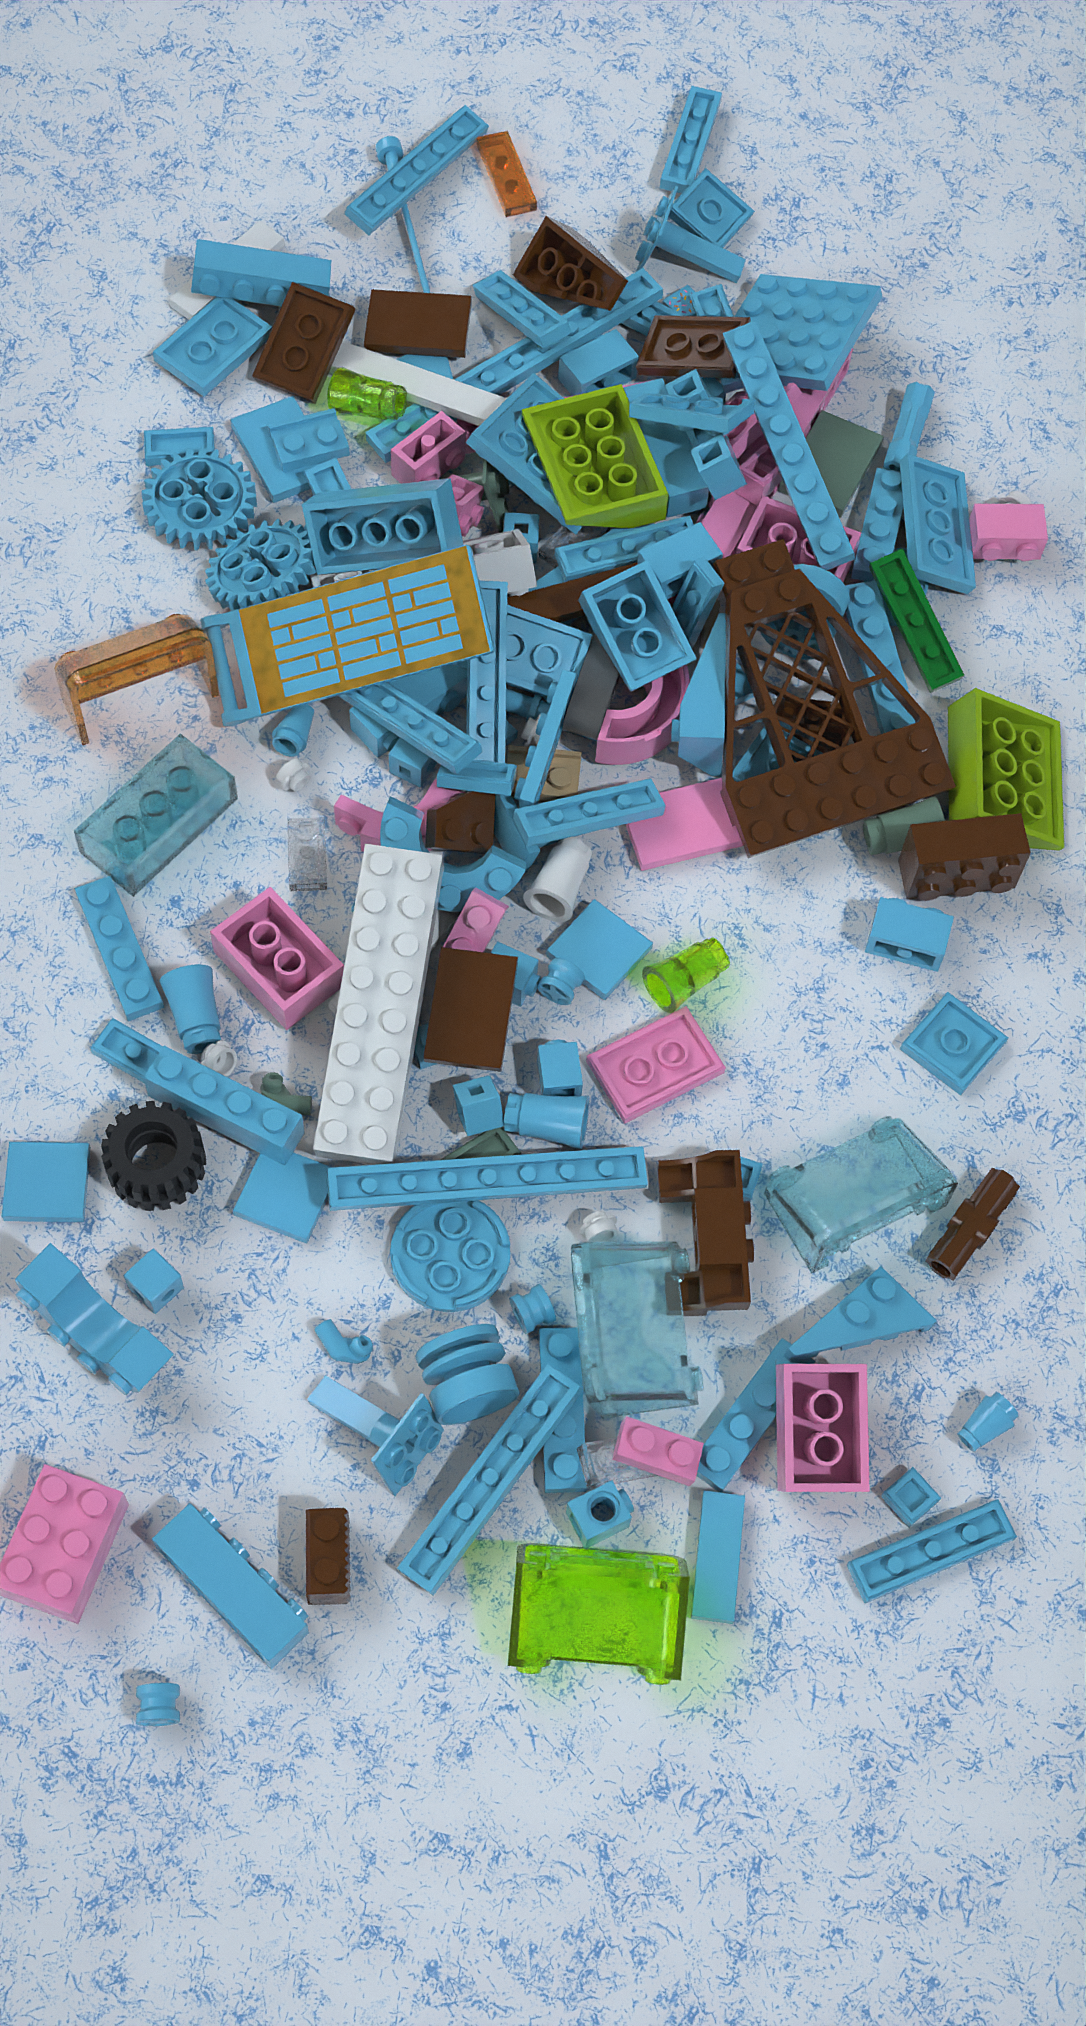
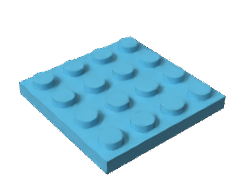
(809, 324)
(509, 447)

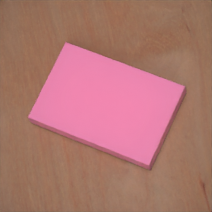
(691, 827)
(655, 1064)

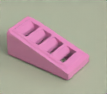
(760, 475)

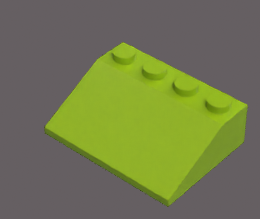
(597, 460)
(1005, 765)

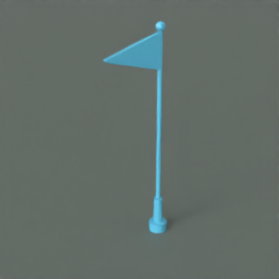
(390, 153)

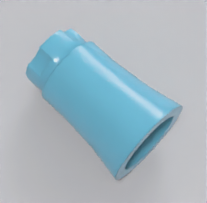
(193, 1005)
(548, 1117)

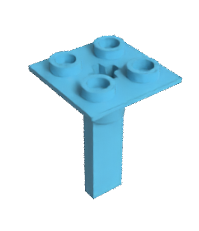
(686, 245)
(401, 1441)

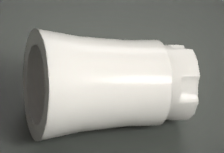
(559, 881)

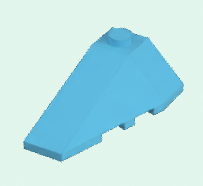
(702, 710)

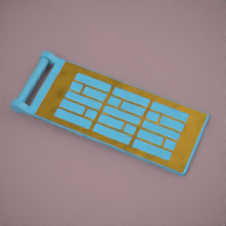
(352, 634)

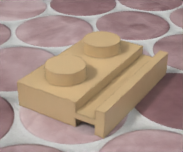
(562, 776)

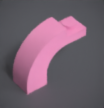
(362, 820)

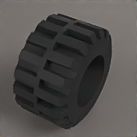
(146, 1127)

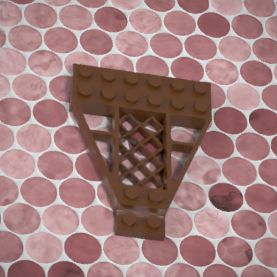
(848, 780)

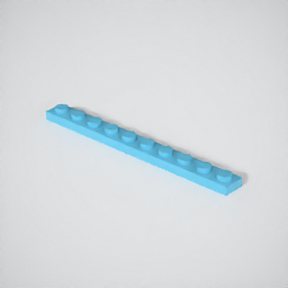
(526, 358)

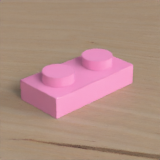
(476, 922)
(658, 1451)

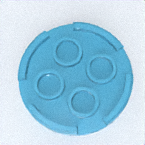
(450, 1254)

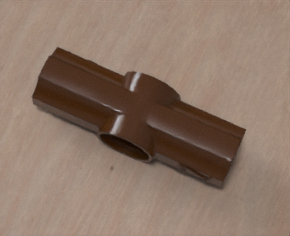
(972, 1224)

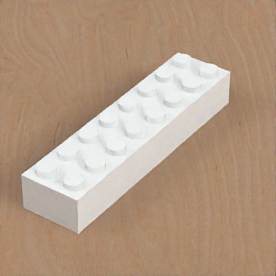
(379, 1006)

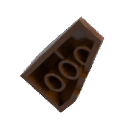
(569, 267)

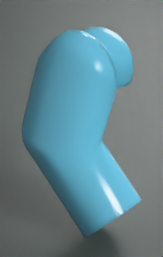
(343, 1349)

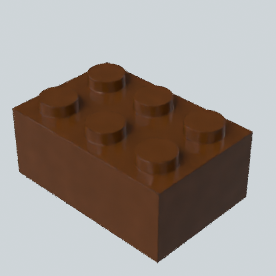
(963, 856)

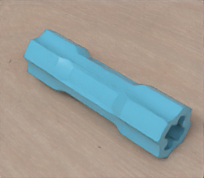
(908, 431)

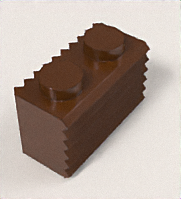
(327, 1556)

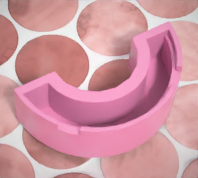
(646, 728)

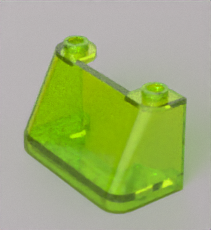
(599, 1609)

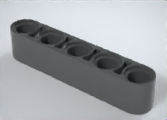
(592, 693)

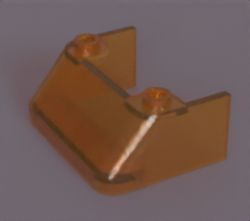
(130, 660)

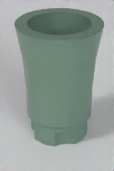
(889, 829)

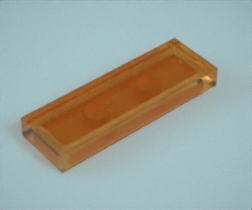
(506, 173)

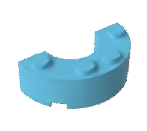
(493, 874)
(89, 1323)

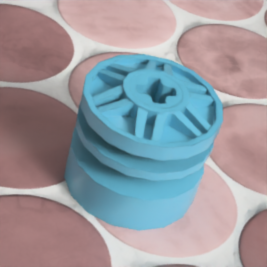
(832, 589)
(467, 1374)

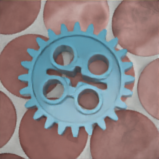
(199, 486)
(275, 549)

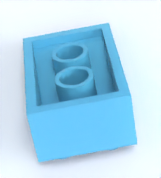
(636, 626)

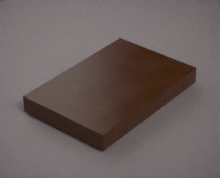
(418, 323)
(303, 342)
(688, 343)
(471, 1009)

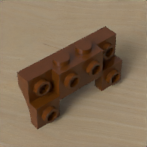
(719, 1230)

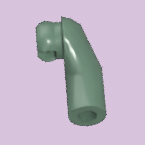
(274, 1089)

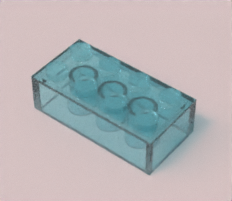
(156, 814)

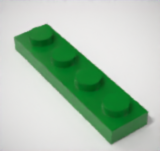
(916, 620)

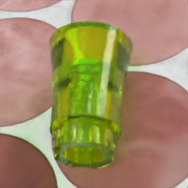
(365, 396)
(684, 973)

